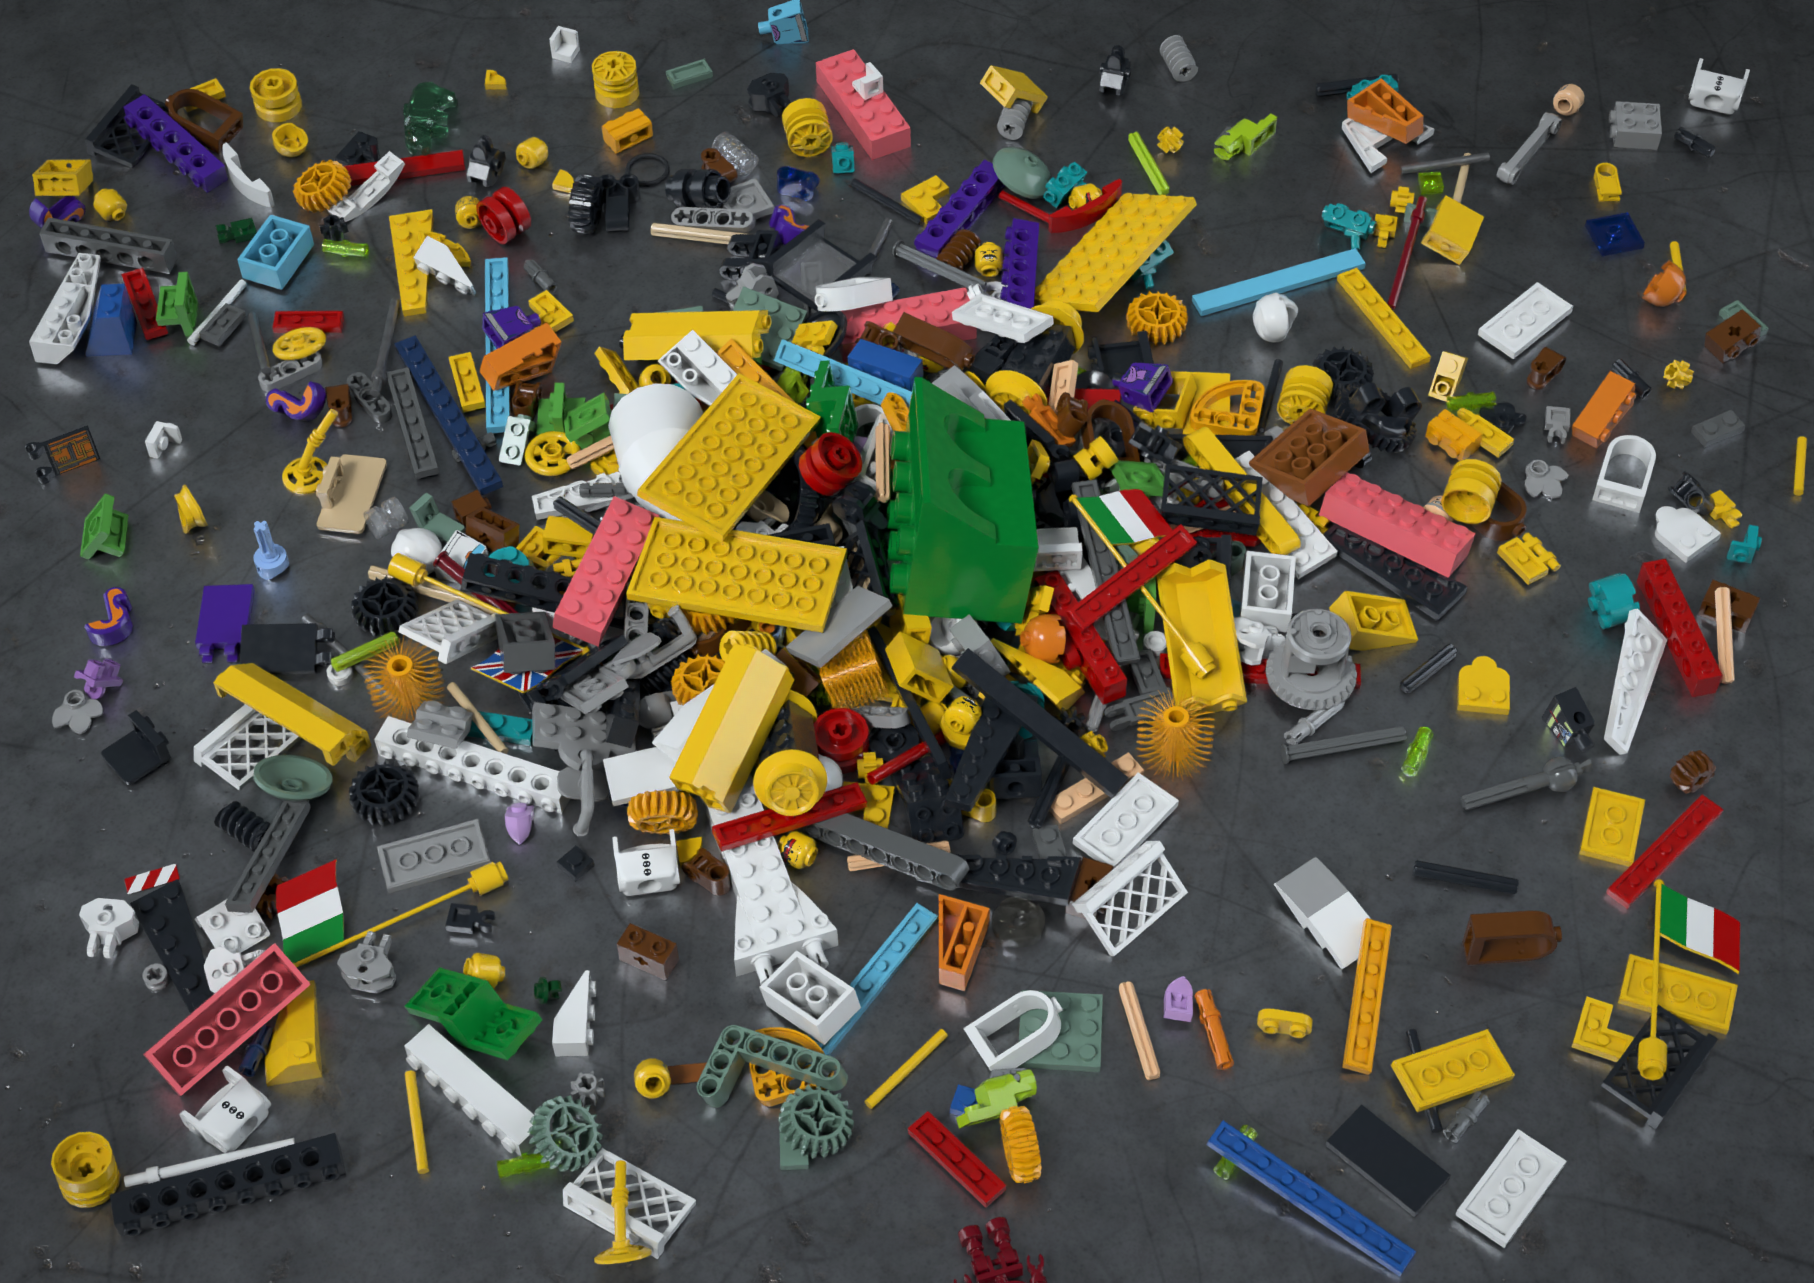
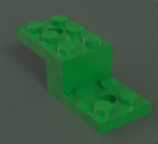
(832, 404)
(473, 1013)

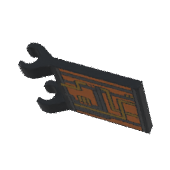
(64, 453)

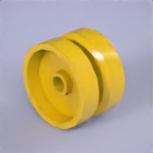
(275, 95)

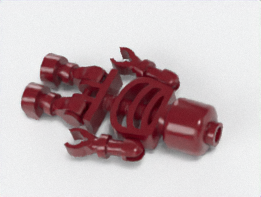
(1007, 1257)

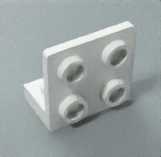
(1058, 549)
(232, 929)

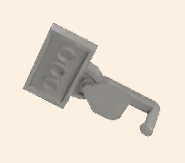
(609, 681)
(582, 747)

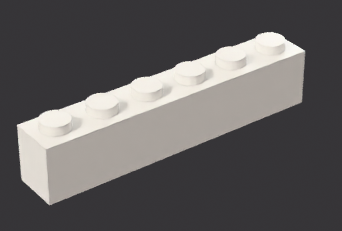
(472, 1088)

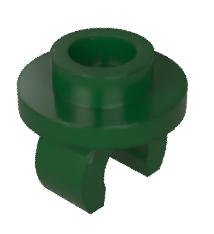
(547, 990)

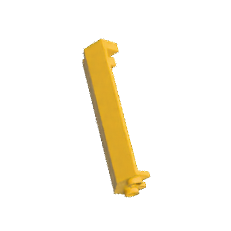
(658, 332)
(1202, 611)
(294, 711)
(732, 727)

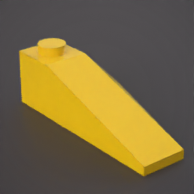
(1052, 681)
(295, 1042)

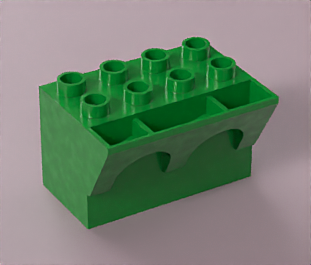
(960, 511)

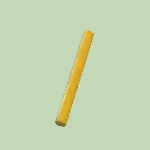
(905, 1069)
(416, 1122)

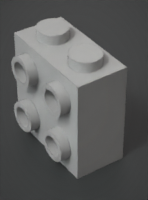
(1635, 125)
(969, 635)

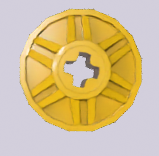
(615, 79)
(807, 127)
(1304, 389)
(1471, 491)
(85, 1169)

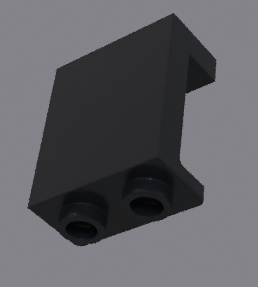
(1119, 356)

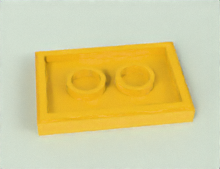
(1612, 827)

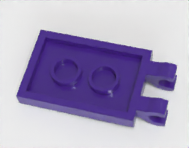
(221, 619)

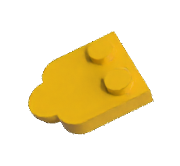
(1483, 687)

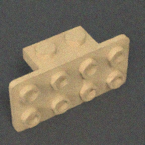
(348, 491)

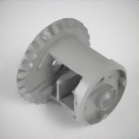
(1307, 653)

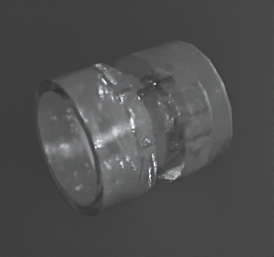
(388, 516)

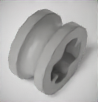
(154, 984)

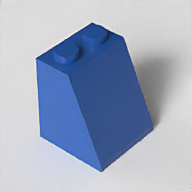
(112, 323)

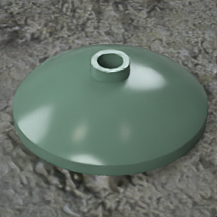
(1022, 172)
(292, 777)

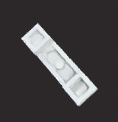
(256, 190)
(370, 191)

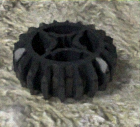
(585, 204)
(1344, 368)
(384, 605)
(368, 797)

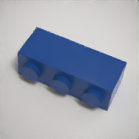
(886, 363)

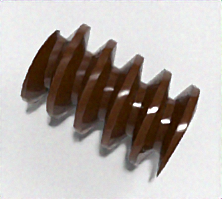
(960, 249)

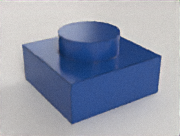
(963, 1098)

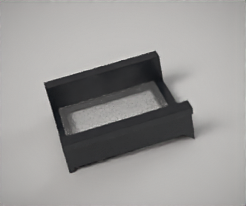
(814, 261)

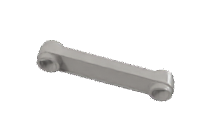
(1510, 171)

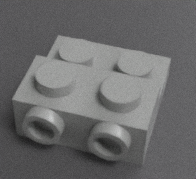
(440, 724)

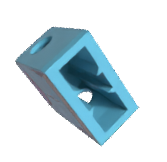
(786, 23)

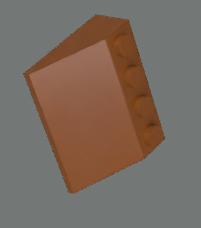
(1311, 455)

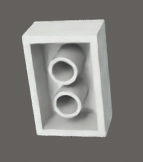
(1268, 589)
(810, 997)

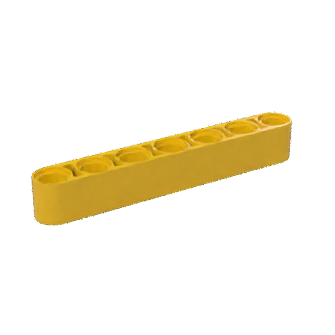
(1212, 455)

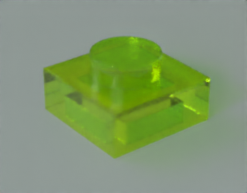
(1430, 183)

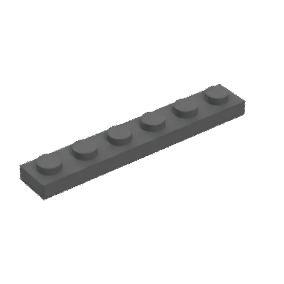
(412, 423)
(267, 856)

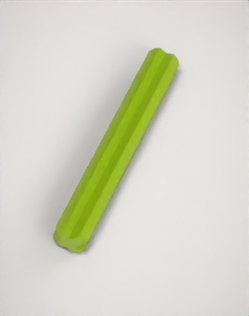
(1148, 163)

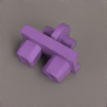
(99, 676)

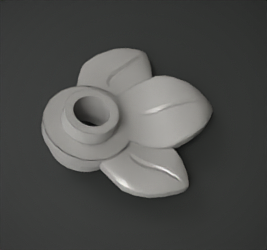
(1544, 479)
(77, 715)

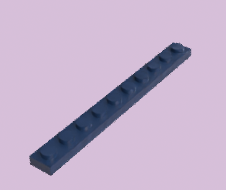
(449, 415)

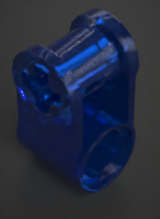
(795, 183)

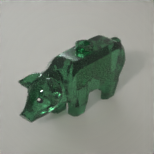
(425, 116)

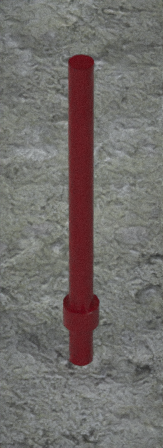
(1416, 219)

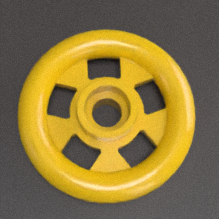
(299, 343)
(551, 453)

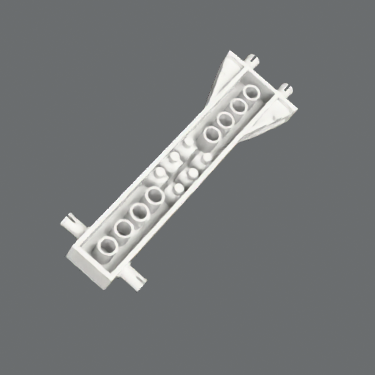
(770, 910)

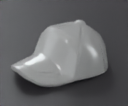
(656, 710)

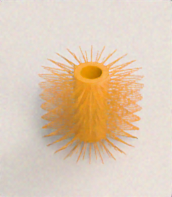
(851, 671)
(403, 679)
(1175, 734)

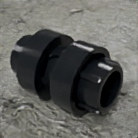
(698, 188)

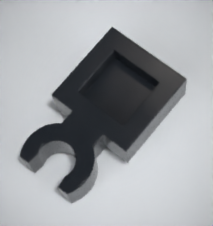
(464, 918)

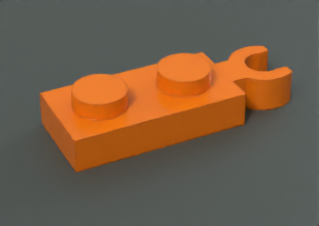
(1046, 419)

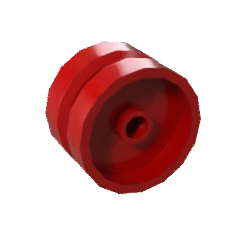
(503, 215)
(830, 464)
(842, 737)

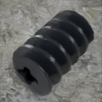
(662, 675)
(242, 824)

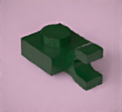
(240, 230)

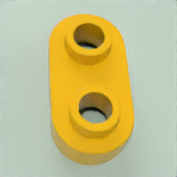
(1284, 1022)

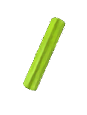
(362, 652)

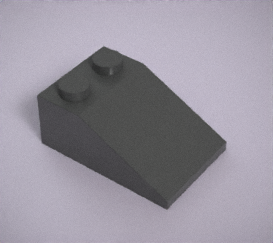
(525, 642)

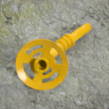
(303, 467)
(622, 1249)

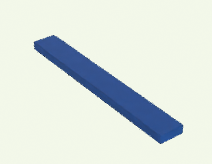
(1311, 1198)

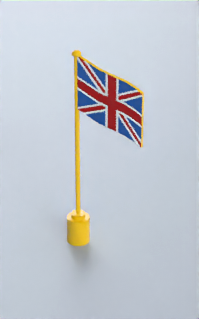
(415, 573)

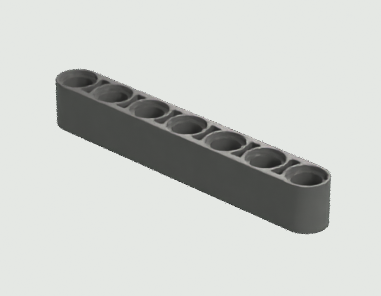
(891, 850)

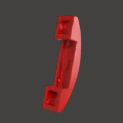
(1068, 220)

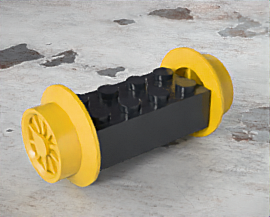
(1032, 363)
(790, 768)

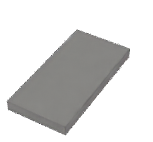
(843, 625)
(433, 856)

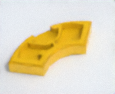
(456, 249)

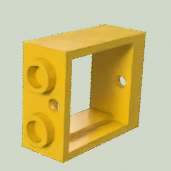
(58, 179)
(1183, 385)
(912, 625)

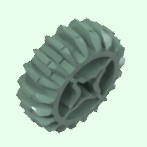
(830, 1114)
(559, 1147)

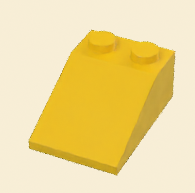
(1375, 620)

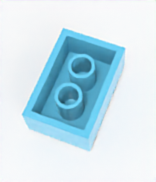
(275, 252)

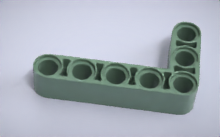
(768, 1058)

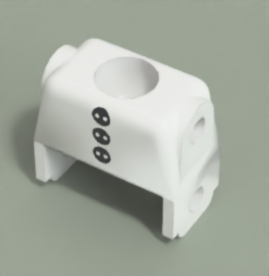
(1716, 91)
(647, 867)
(229, 1114)

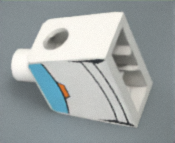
(458, 549)

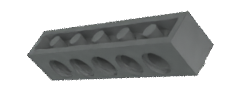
(111, 244)

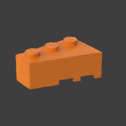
(1386, 112)
(522, 358)
(1604, 410)
(960, 939)

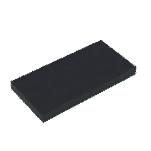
(1388, 1160)

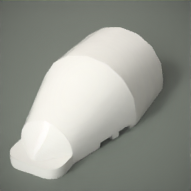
(645, 431)

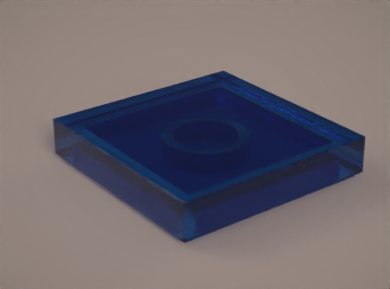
(1614, 234)

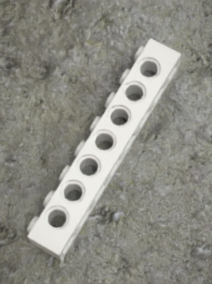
(486, 762)

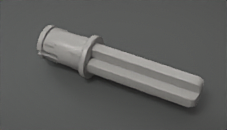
(1307, 725)

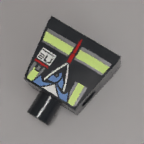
(1570, 720)

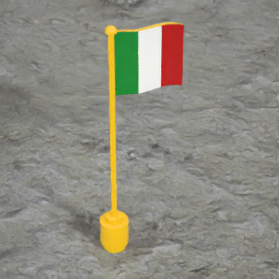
(1129, 519)
(313, 912)
(1695, 929)

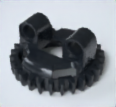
(1367, 401)
(1060, 479)
(808, 505)

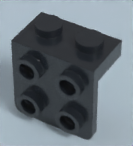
(138, 750)

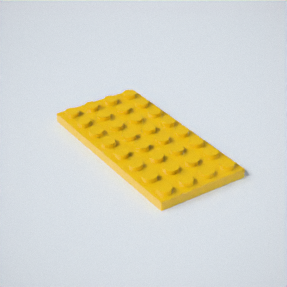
(1113, 250)
(729, 457)
(740, 577)

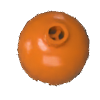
(1666, 286)
(1044, 638)

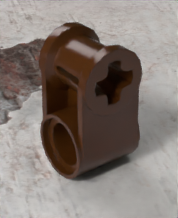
(714, 160)
(879, 335)
(1545, 368)
(526, 398)
(339, 399)
(1071, 414)
(705, 870)

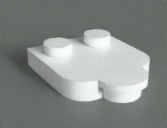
(1684, 532)

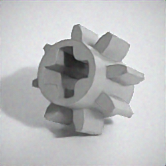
(580, 1089)

